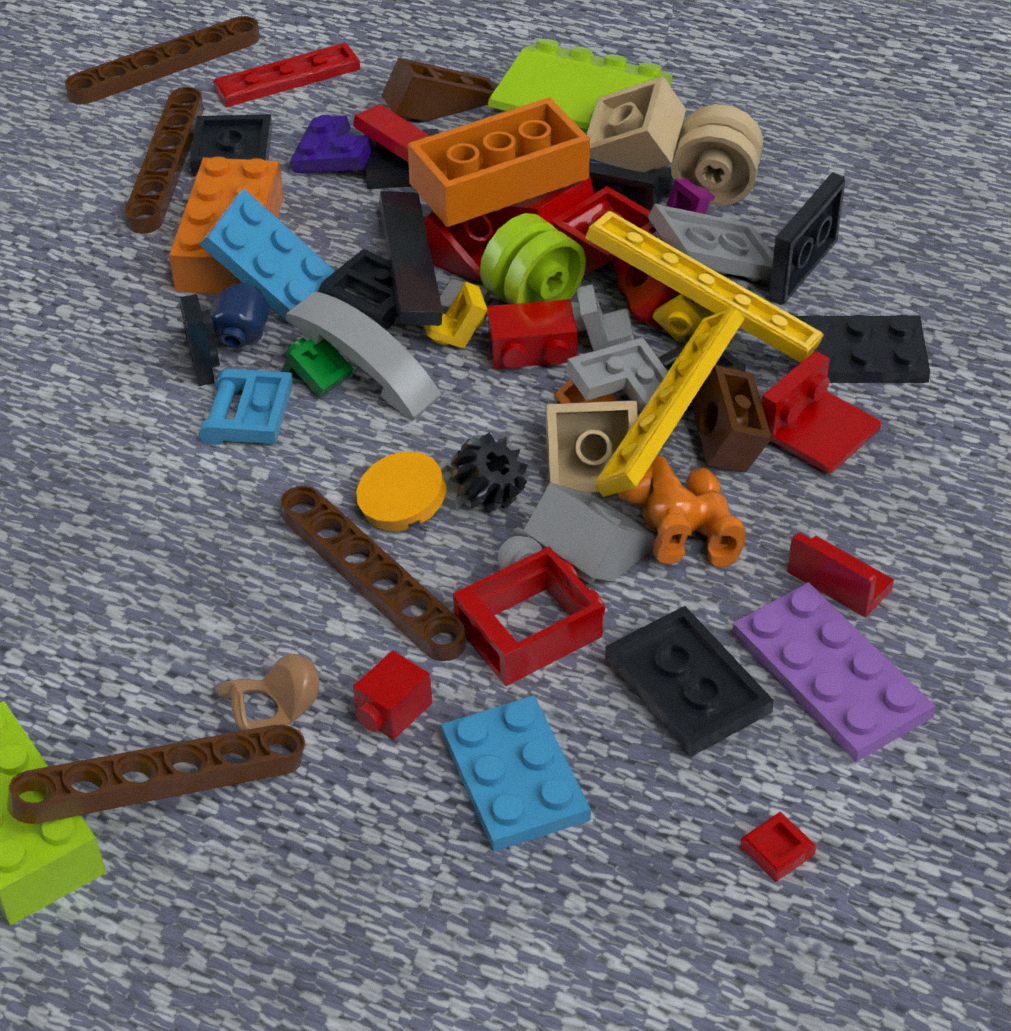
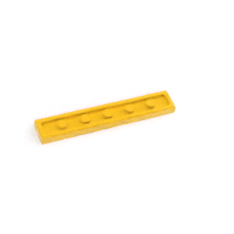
(704, 285)
(668, 403)

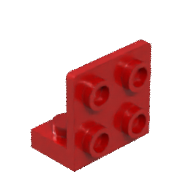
(812, 420)

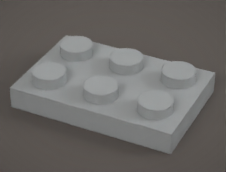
(715, 242)

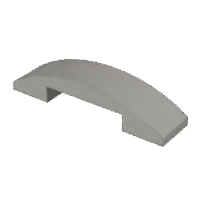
(371, 348)

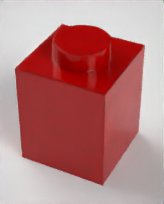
(392, 695)

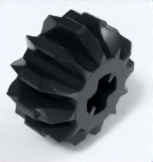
(488, 472)

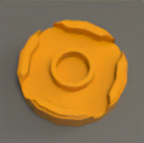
(401, 490)

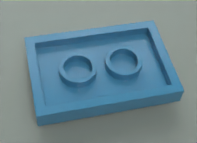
(265, 254)
(515, 773)

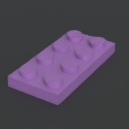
(833, 671)

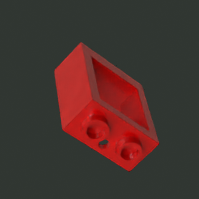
(539, 572)

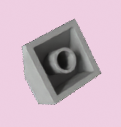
(588, 533)

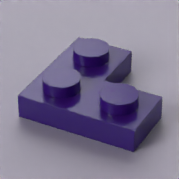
(330, 148)

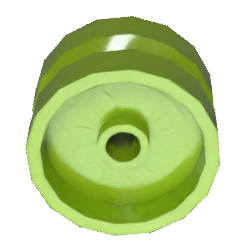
(532, 262)

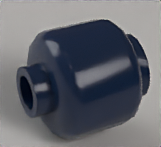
(240, 315)

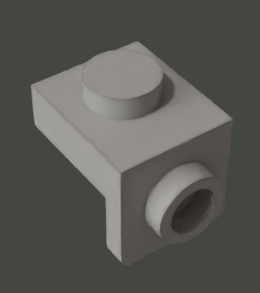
(602, 329)

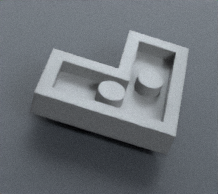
(620, 367)

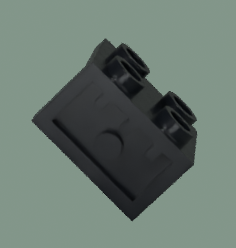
(638, 186)

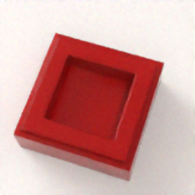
(778, 846)

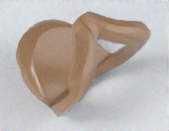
(289, 683)

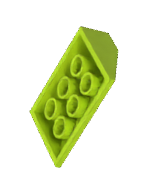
(569, 78)

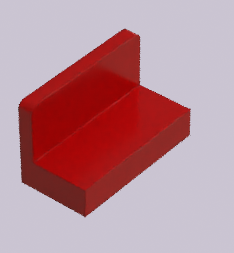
(837, 574)

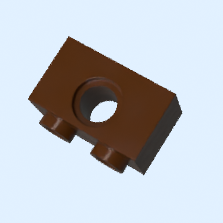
(730, 419)

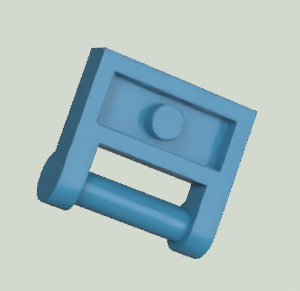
(259, 409)

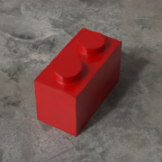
(532, 334)

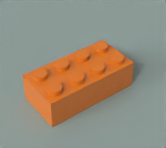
(498, 161)
(212, 192)

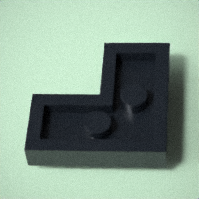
(198, 330)

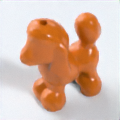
(680, 511)

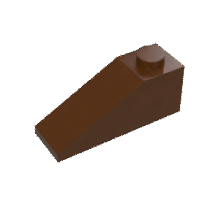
(433, 91)

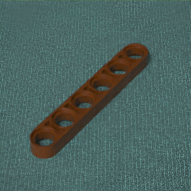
(164, 61)
(161, 157)
(376, 567)
(157, 765)

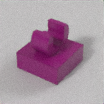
(689, 197)

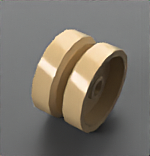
(719, 152)

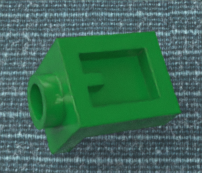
(317, 365)

